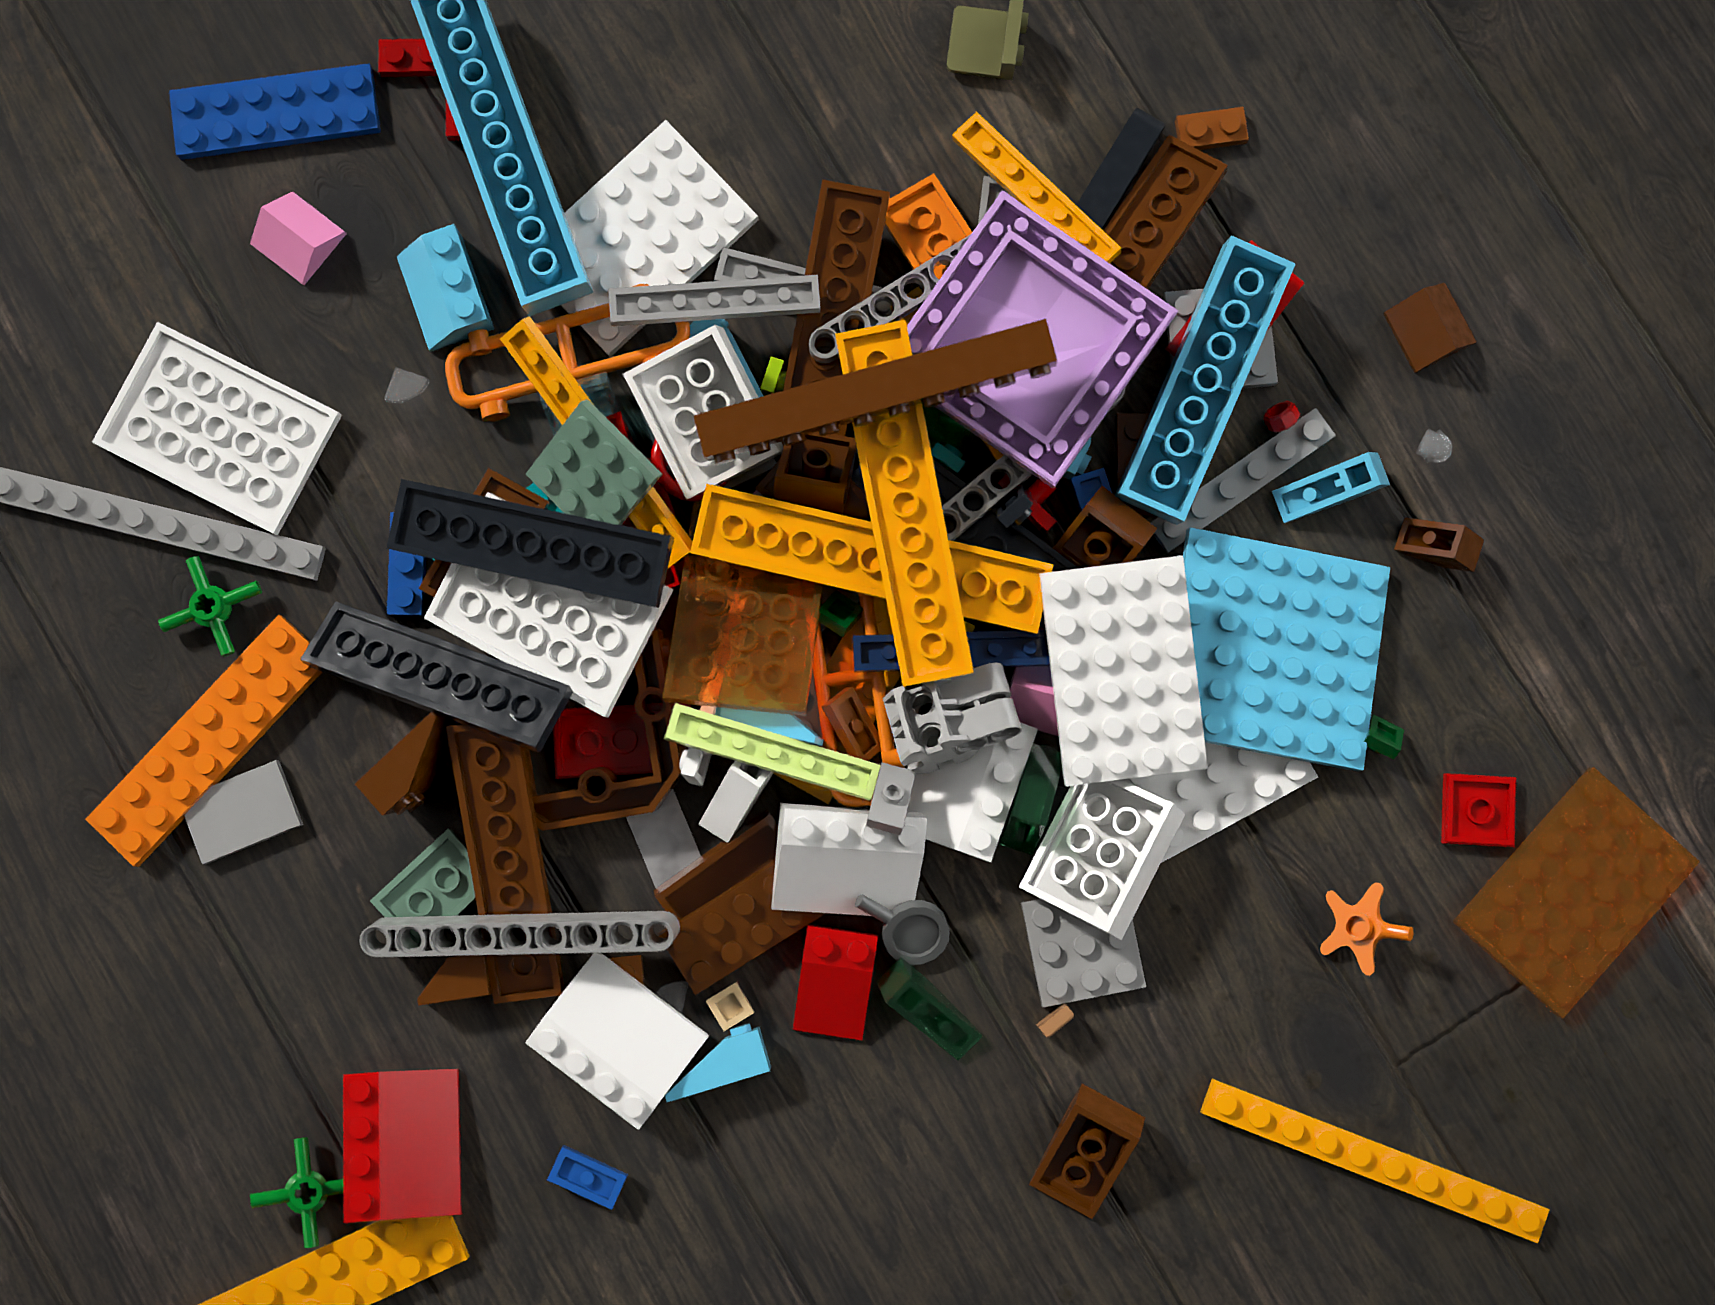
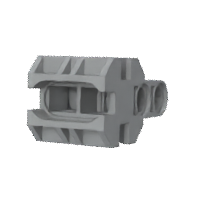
(965, 712)

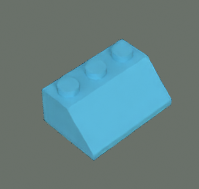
(444, 287)

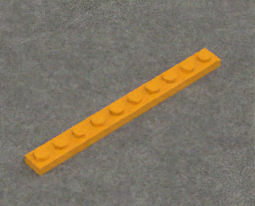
(1375, 1160)

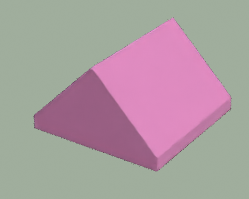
(295, 236)
(1034, 698)

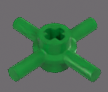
(199, 602)
(296, 1203)

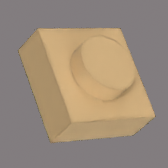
(730, 1006)

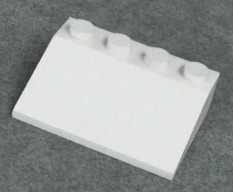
(687, 382)
(972, 798)
(1103, 852)
(833, 858)
(617, 1039)

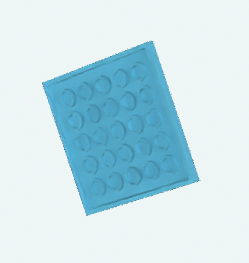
(1284, 647)

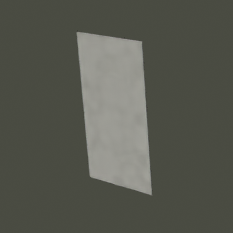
(664, 840)

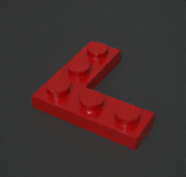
(407, 59)

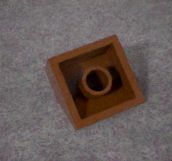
(816, 472)
(1105, 533)

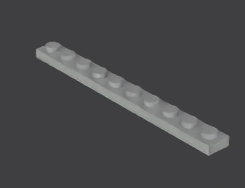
(161, 524)

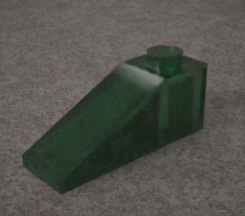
(927, 1009)

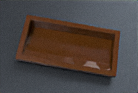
(721, 867)

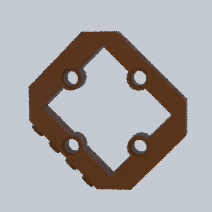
(630, 795)

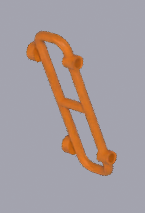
(494, 403)
(824, 681)

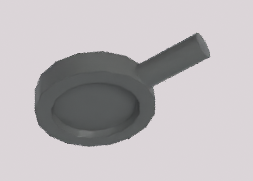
(910, 930)

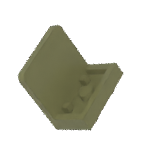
(987, 41)

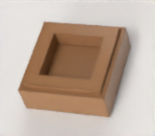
(1055, 1020)

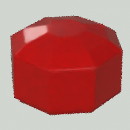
(1281, 416)

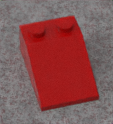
(835, 982)

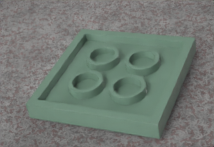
(593, 468)

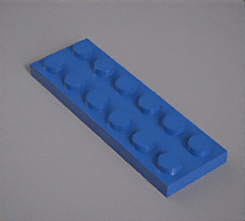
(274, 111)

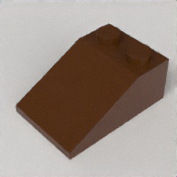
(408, 768)
(1088, 1151)

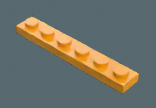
(1030, 186)

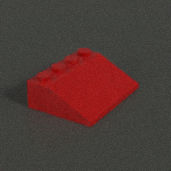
(401, 1145)

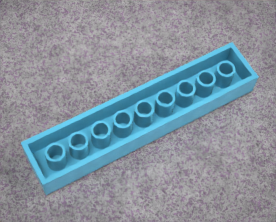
(503, 152)

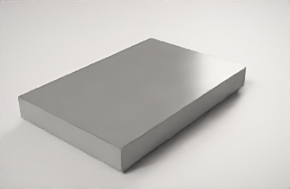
(242, 812)

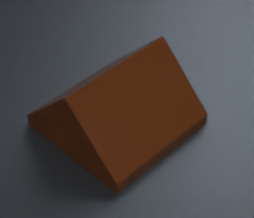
(1429, 326)

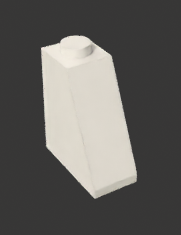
(734, 799)

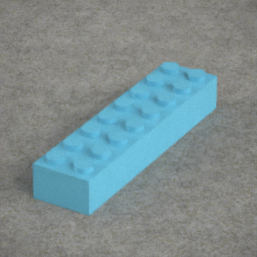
(1204, 380)

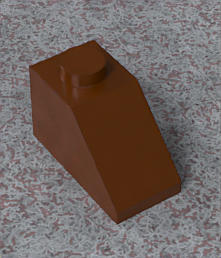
(1440, 543)
(458, 979)

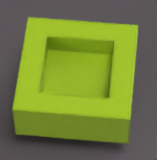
(774, 377)

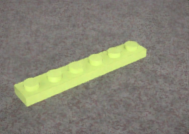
(772, 752)

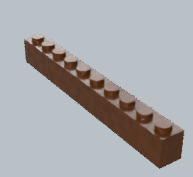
(876, 391)

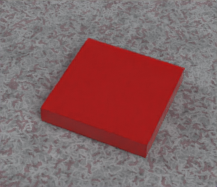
(1478, 810)

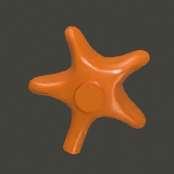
(1362, 927)

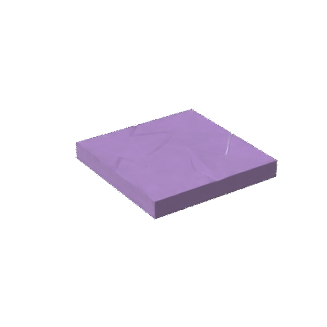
(1098, 318)

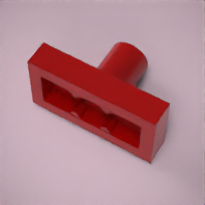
(1040, 492)

